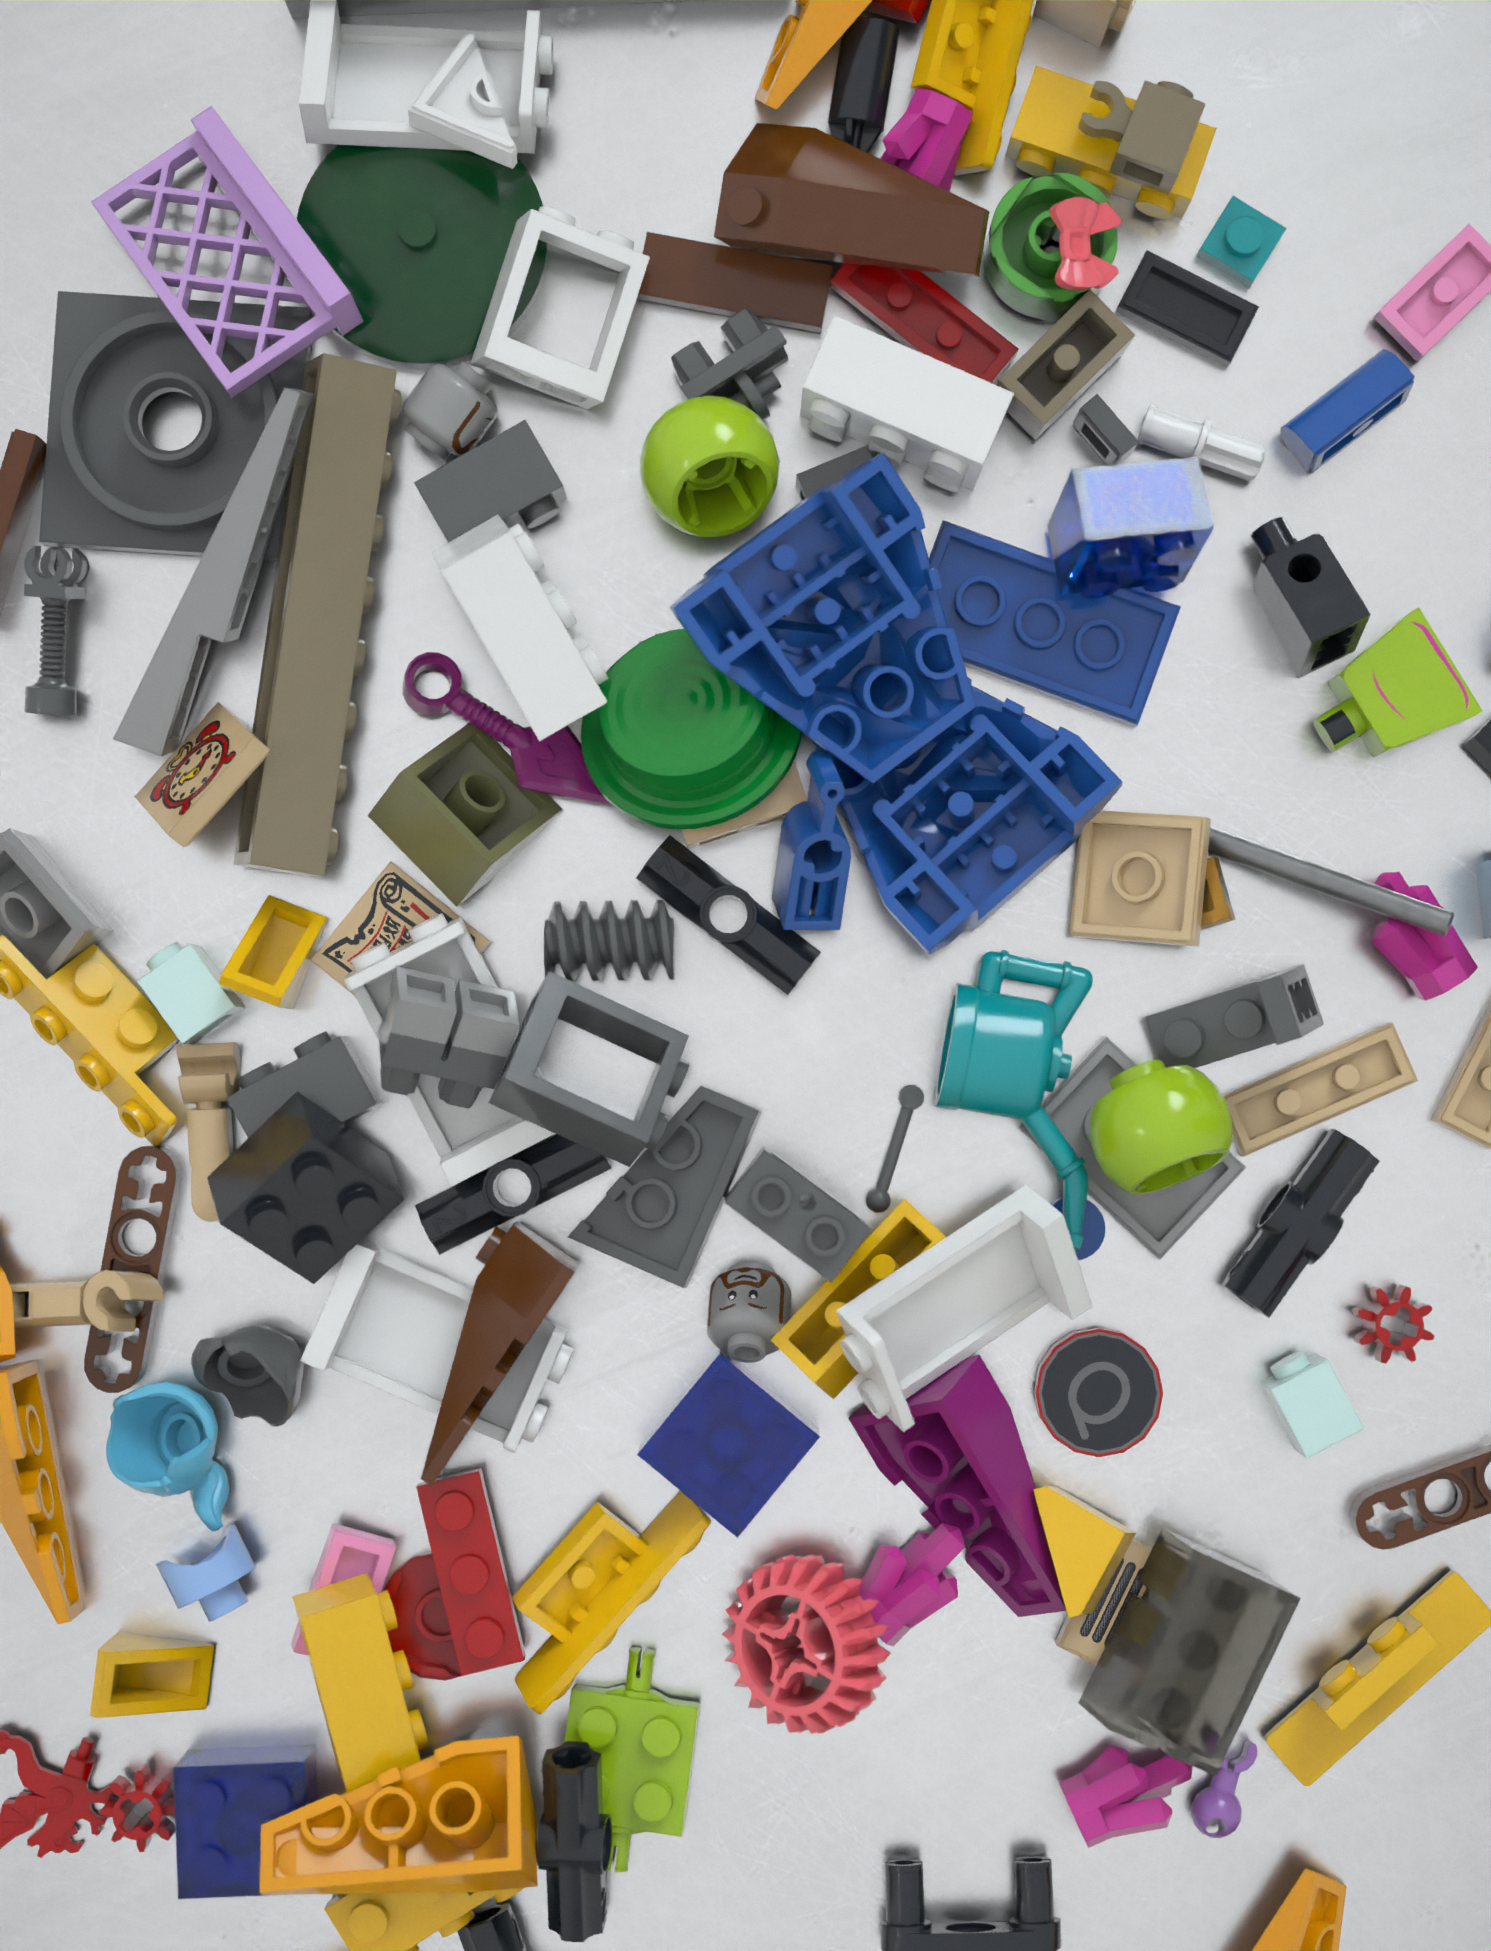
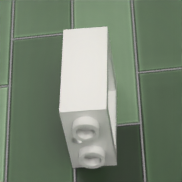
(538, 368)

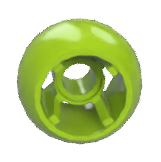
(709, 466)
(1159, 1127)

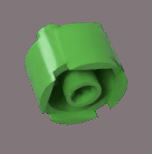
(1012, 252)

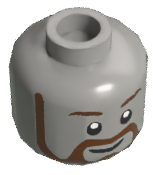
(450, 409)
(747, 1310)

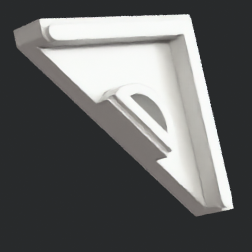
(464, 106)

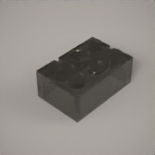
(1189, 1652)

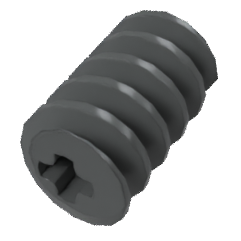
(609, 941)

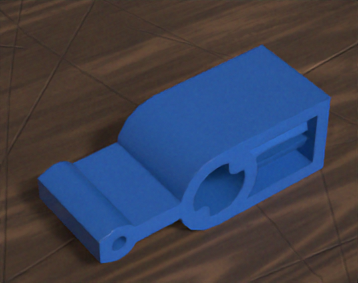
(813, 854)

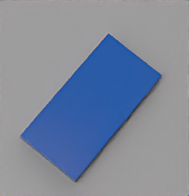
(1063, 646)

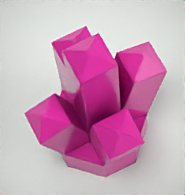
(928, 137)
(1423, 957)
(912, 1580)
(1120, 1797)

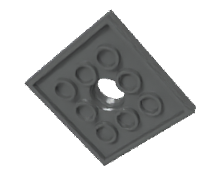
(101, 473)

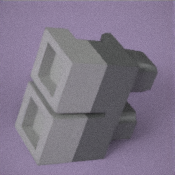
(445, 1035)

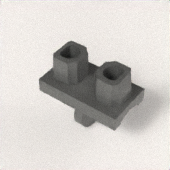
(753, 356)

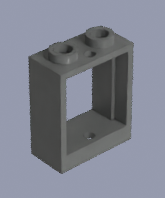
(575, 1116)
(817, 1233)

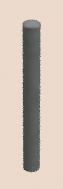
(1330, 882)

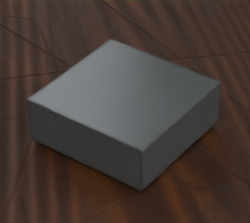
(1105, 431)

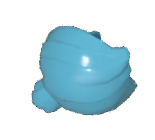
(165, 1446)

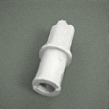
(1193, 439)

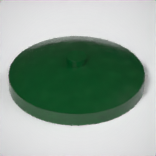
(419, 245)

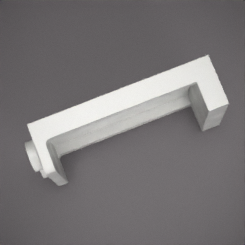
(368, 76)
(462, 1136)
(960, 1300)
(400, 1333)

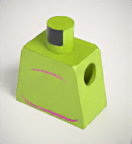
(1397, 691)

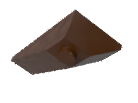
(829, 201)
(505, 1309)

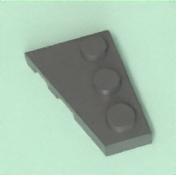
(672, 1195)

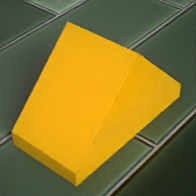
(275, 953)
(1083, 1547)
(150, 1676)

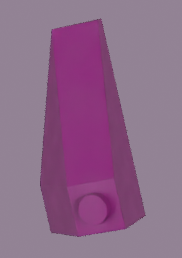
(972, 1475)

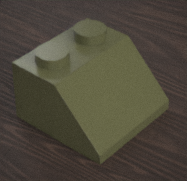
(462, 812)

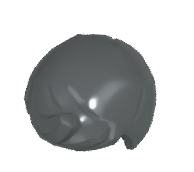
(254, 1370)

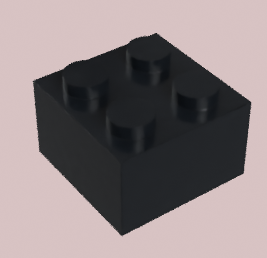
(304, 1188)

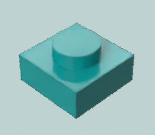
(1241, 241)

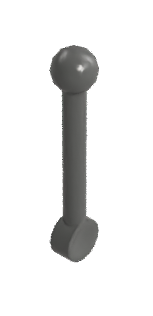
(909, 1098)

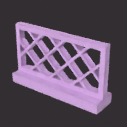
(278, 237)

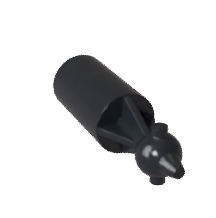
(863, 81)

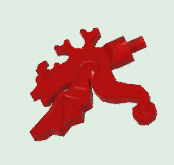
(60, 1795)

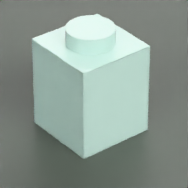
(188, 992)
(1310, 1403)

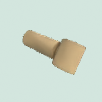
(207, 1080)
(85, 1302)

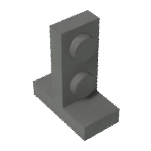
(1237, 1020)

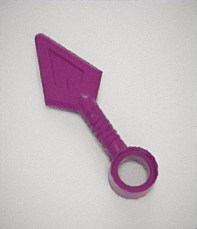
(541, 766)

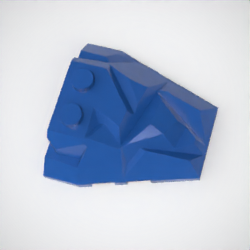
(838, 622)
(973, 816)

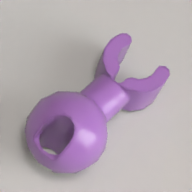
(1220, 1799)

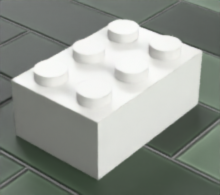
(903, 405)
(523, 624)

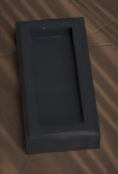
(1187, 308)

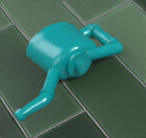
(1008, 1051)

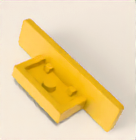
(973, 58)
(100, 1026)
(594, 1586)
(1379, 1678)
(404, 1919)

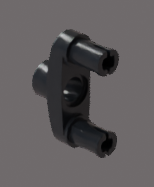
(1030, 1930)

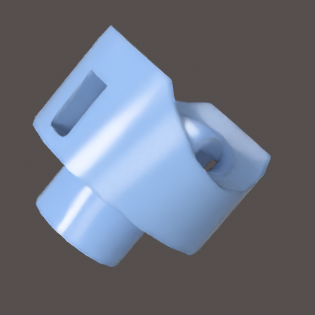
(213, 1578)

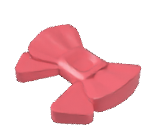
(1076, 221)

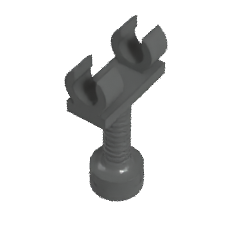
(55, 589)

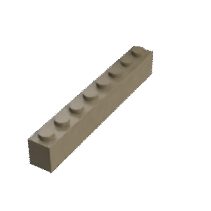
(317, 617)

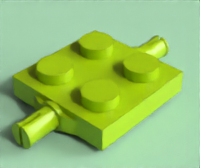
(643, 1749)

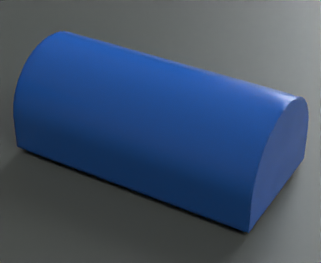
(1347, 410)

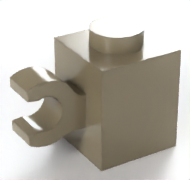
(1151, 135)

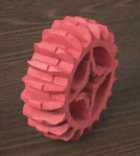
(826, 1637)

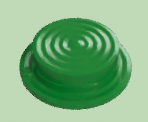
(683, 738)

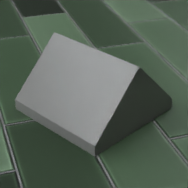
(42, 907)

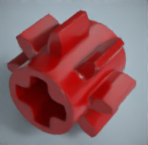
(1393, 1340)
(125, 1818)

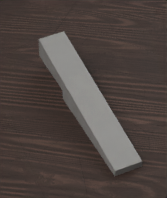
(220, 586)

